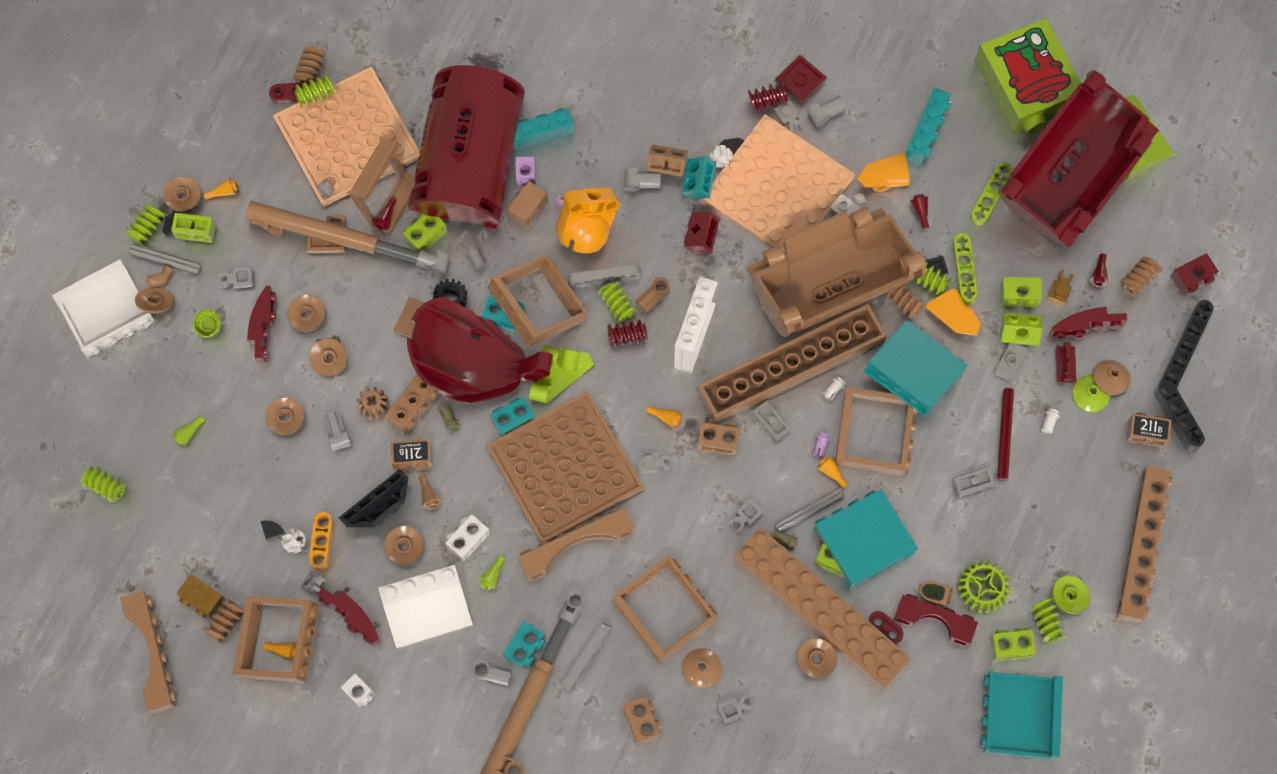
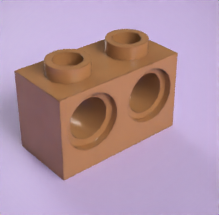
(667, 160)
(717, 443)
(637, 722)

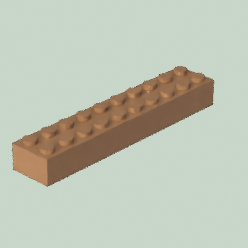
(791, 363)
(821, 609)

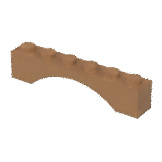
(613, 526)
(157, 691)

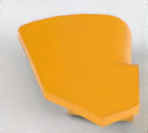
(886, 173)
(954, 313)

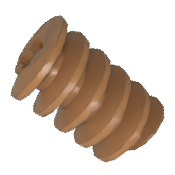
(307, 65)
(1140, 276)
(906, 301)
(223, 620)

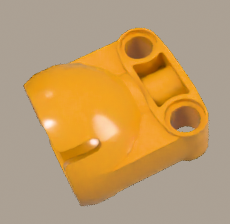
(586, 218)

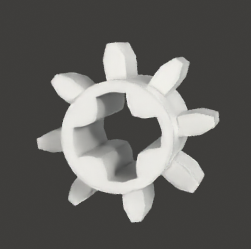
(721, 156)
(293, 540)

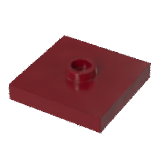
(801, 79)

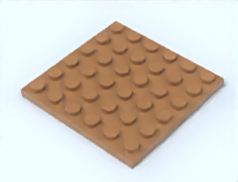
(564, 467)

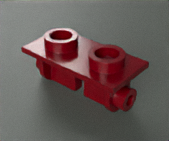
(1066, 363)

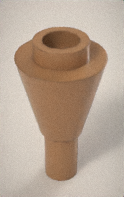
(429, 497)

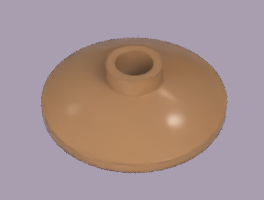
(179, 187)
(154, 300)
(303, 305)
(319, 357)
(1107, 382)
(281, 408)
(398, 537)
(821, 649)
(699, 678)

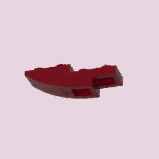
(260, 320)
(1081, 322)
(356, 618)

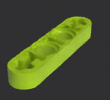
(990, 193)
(965, 268)

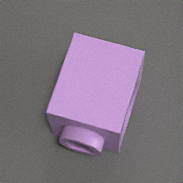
(523, 164)

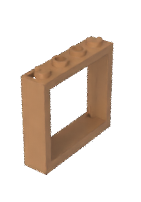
(517, 316)
(868, 464)
(686, 582)
(249, 633)

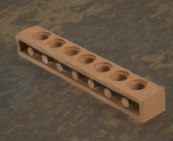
(1127, 609)

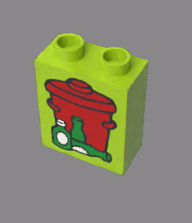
(1027, 75)

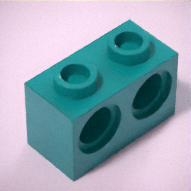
(698, 178)
(498, 318)
(510, 413)
(519, 643)

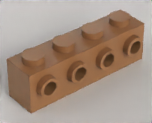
(411, 405)

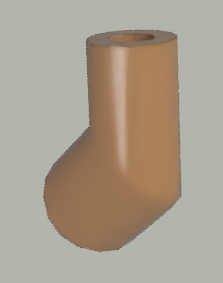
(159, 279)

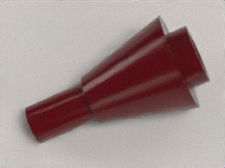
(920, 206)
(383, 218)
(1099, 276)

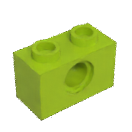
(1030, 286)
(1021, 329)

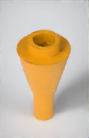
(226, 188)
(669, 416)
(829, 467)
(285, 650)

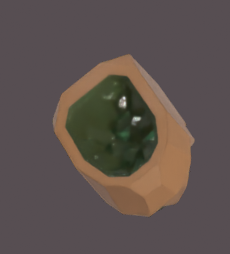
(936, 592)

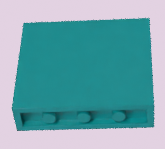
(915, 368)
(865, 538)
(1022, 715)

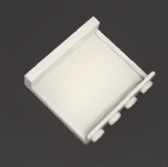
(102, 308)
(695, 325)

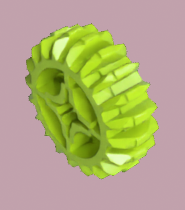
(990, 589)

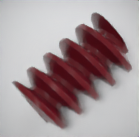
(768, 96)
(627, 333)

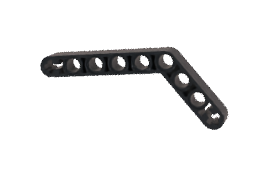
(1171, 384)

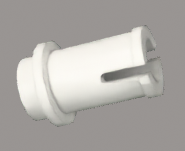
(831, 391)
(1050, 420)

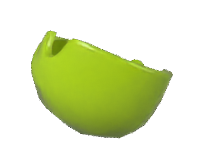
(207, 323)

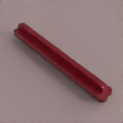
(1005, 434)

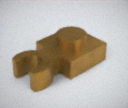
(1060, 290)

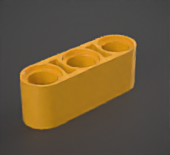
(318, 533)

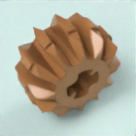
(369, 396)

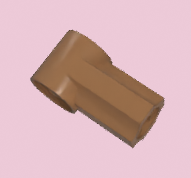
(652, 295)

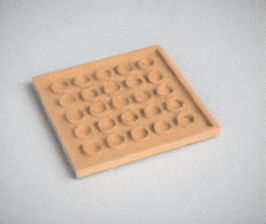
(342, 132)
(777, 184)

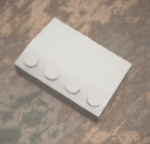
(425, 606)

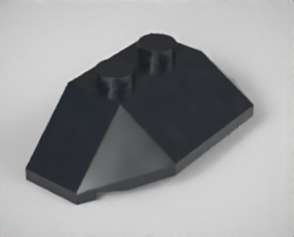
(378, 503)

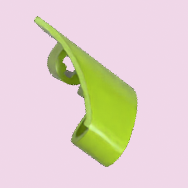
(565, 369)

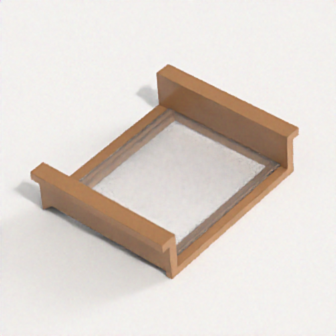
(380, 181)

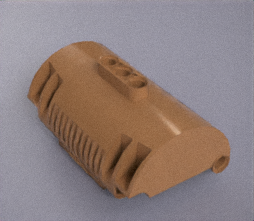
(833, 268)

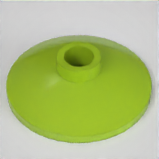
(1086, 400)
(1076, 590)

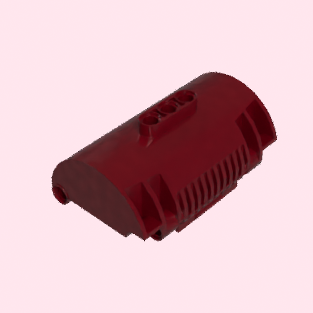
(1111, 141)
(469, 182)

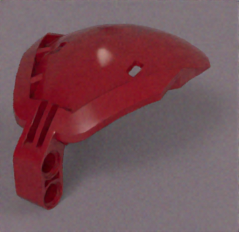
(464, 366)

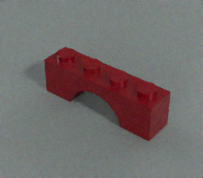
(960, 628)

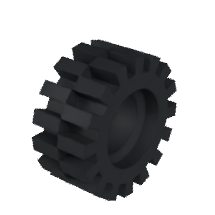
(451, 287)

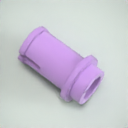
(821, 443)

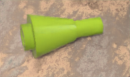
(183, 434)
(490, 576)

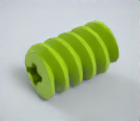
(314, 90)
(144, 223)
(934, 280)
(617, 302)
(103, 485)
(1047, 621)

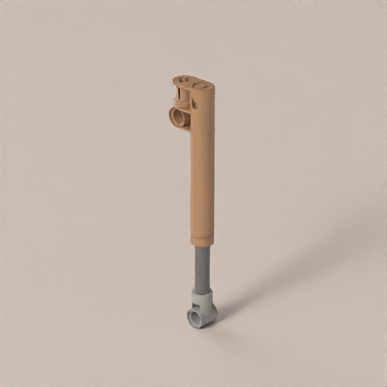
(277, 220)
(499, 757)

